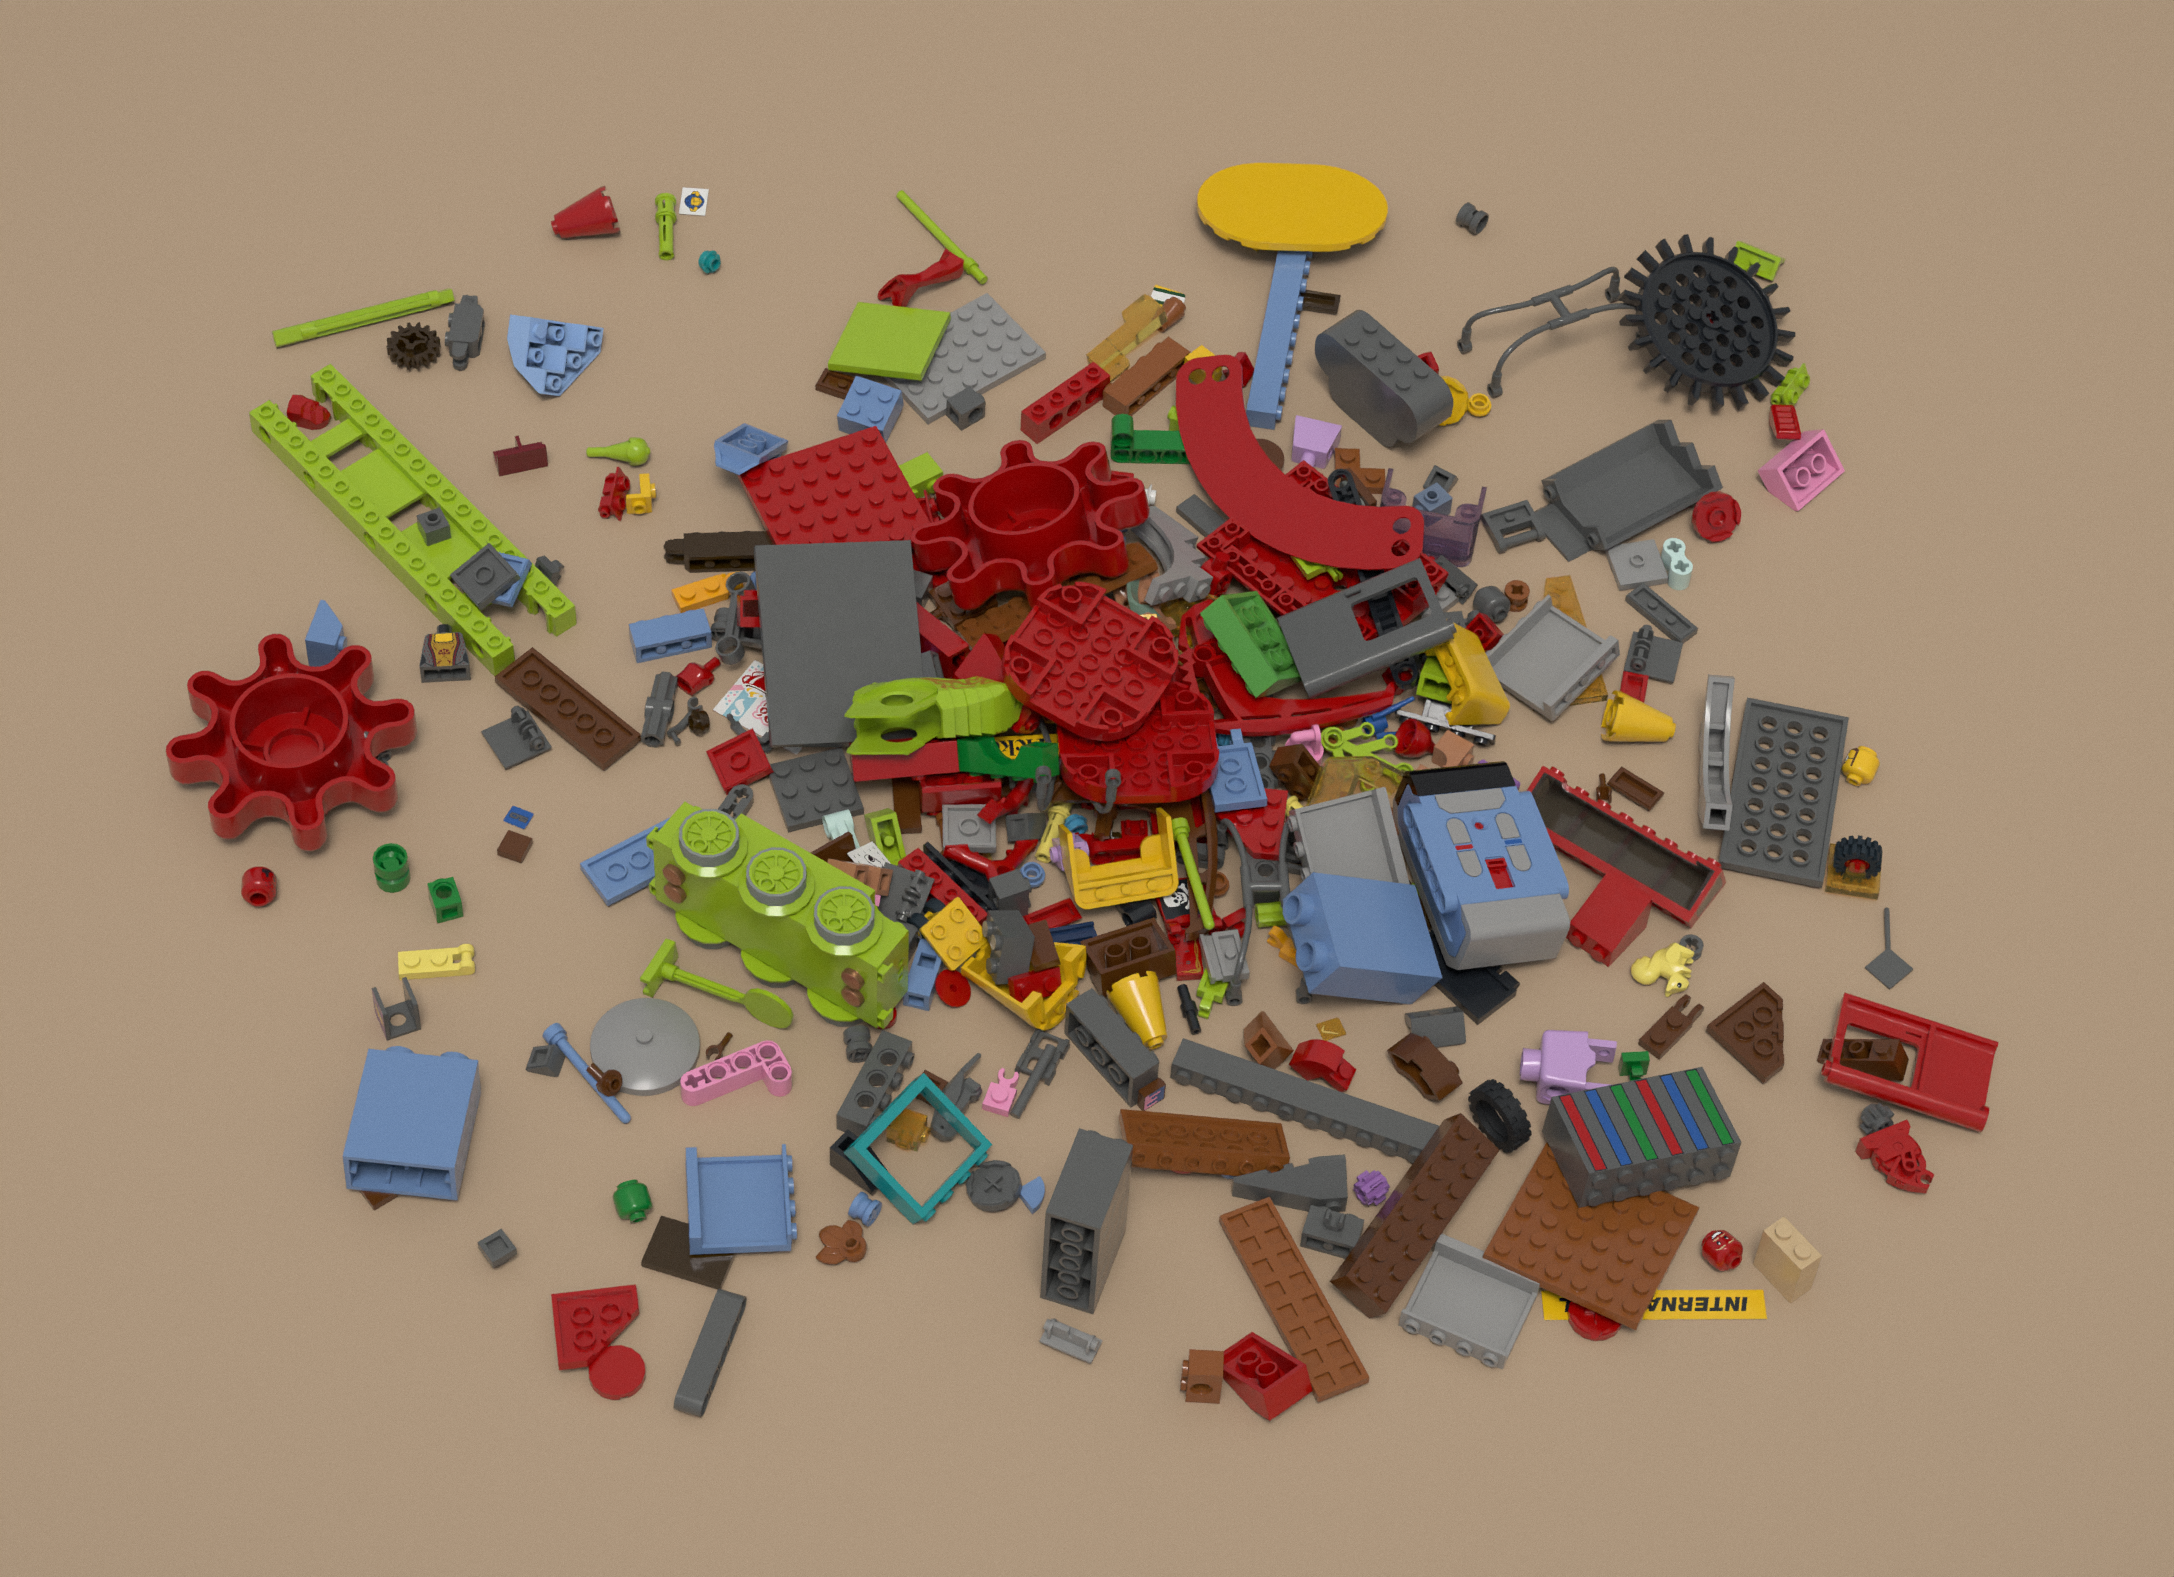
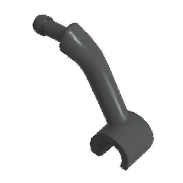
(738, 729)
(672, 732)

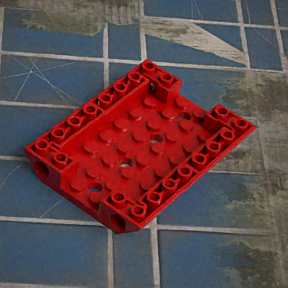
(1283, 583)

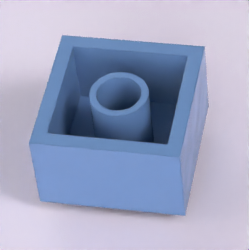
(869, 406)

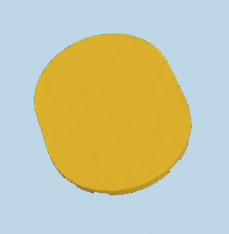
(1292, 207)

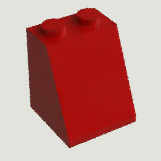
(1610, 918)

